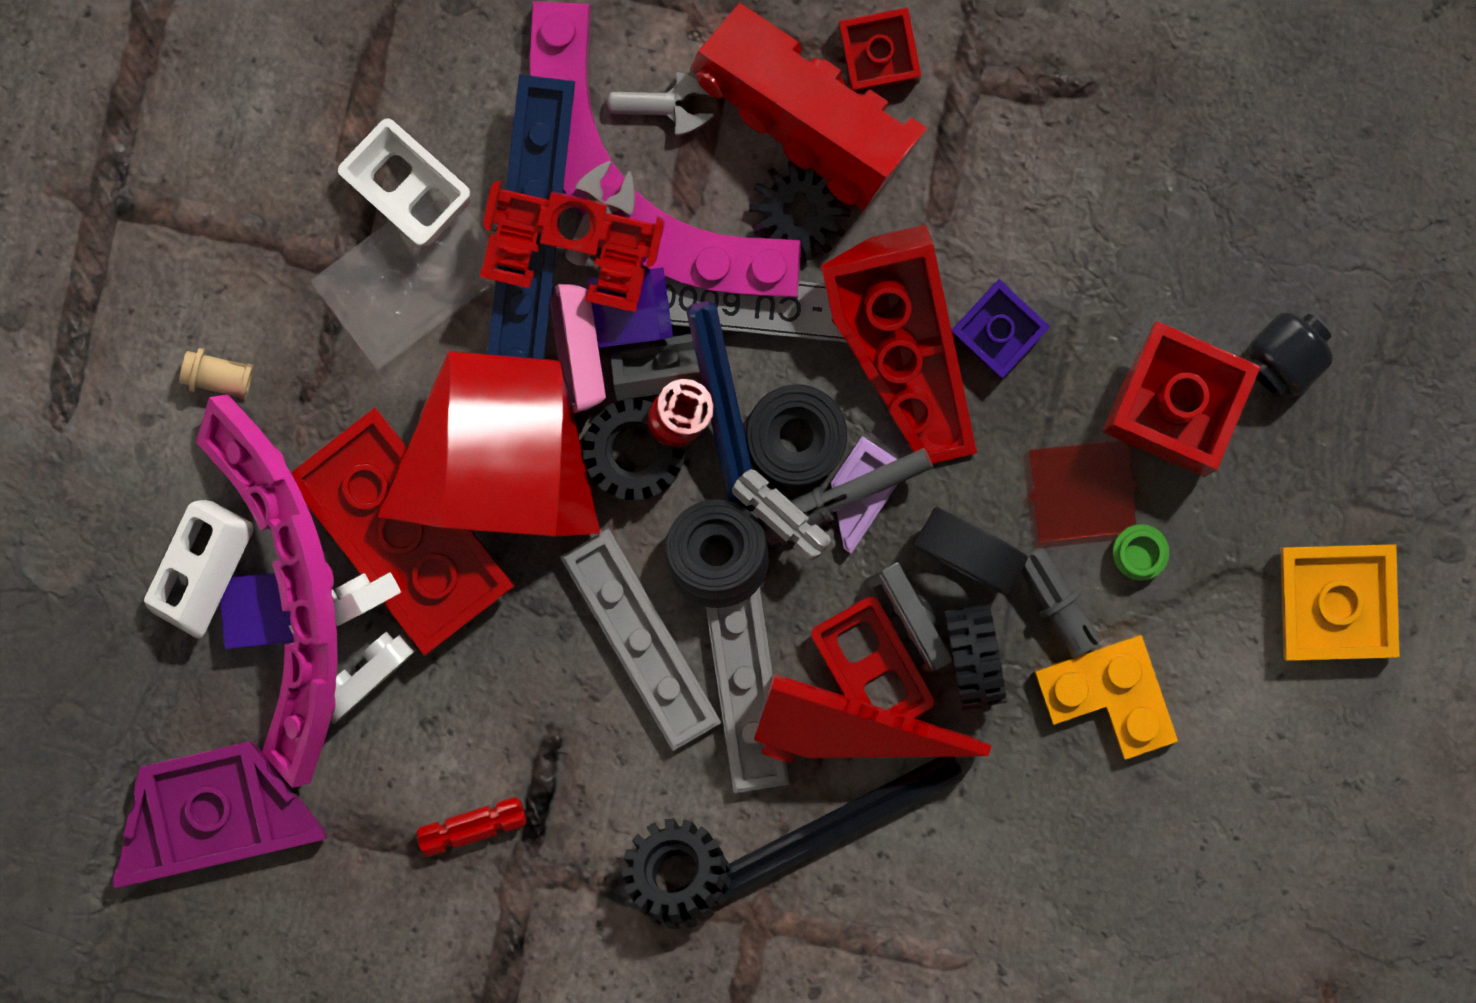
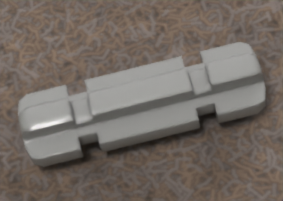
(781, 515)

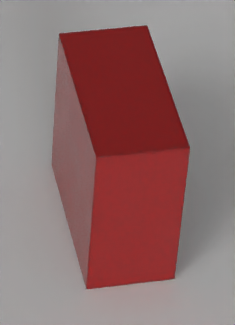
(879, 50)

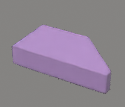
(857, 517)

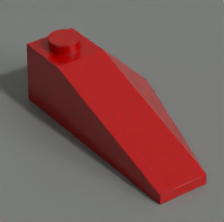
(897, 323)
(830, 725)

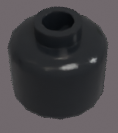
(1291, 353)

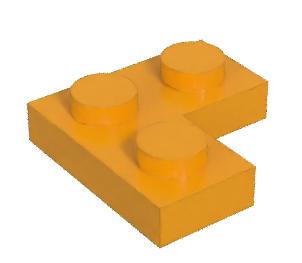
(1113, 678)

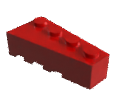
(805, 106)

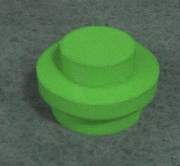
(1140, 552)

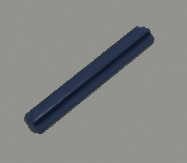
(718, 381)

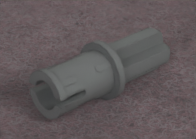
(1059, 604)

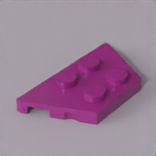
(210, 813)

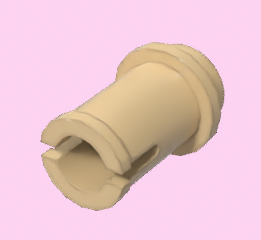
(215, 374)

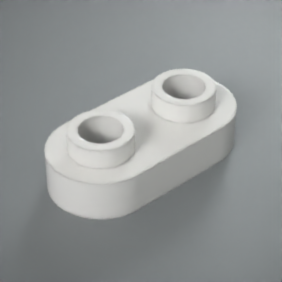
(383, 659)

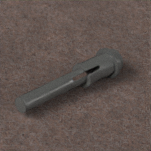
(855, 490)

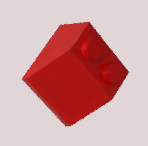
(1181, 400)

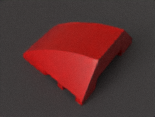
(495, 452)

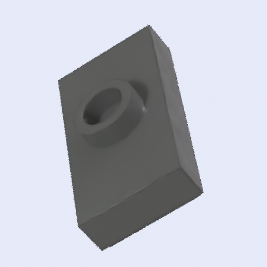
(910, 617)

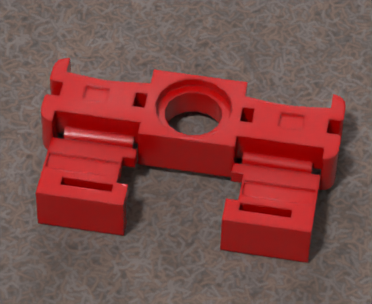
(524, 216)

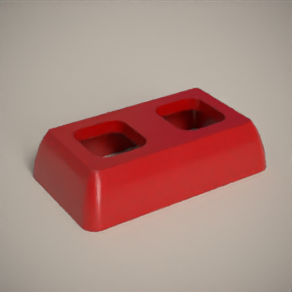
(889, 656)

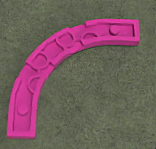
(686, 253)
(302, 580)

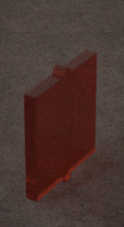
(1082, 490)

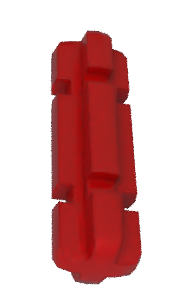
(471, 827)

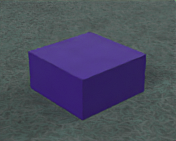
(648, 323)
(1000, 329)
(254, 612)

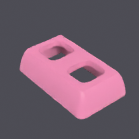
(577, 346)

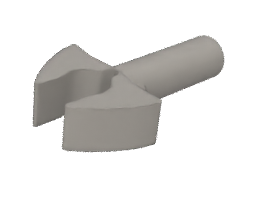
(663, 104)
(592, 186)

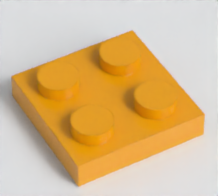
(1339, 602)

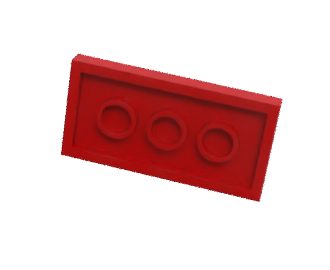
(441, 571)

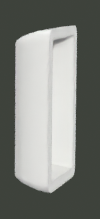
(427, 173)
(206, 573)

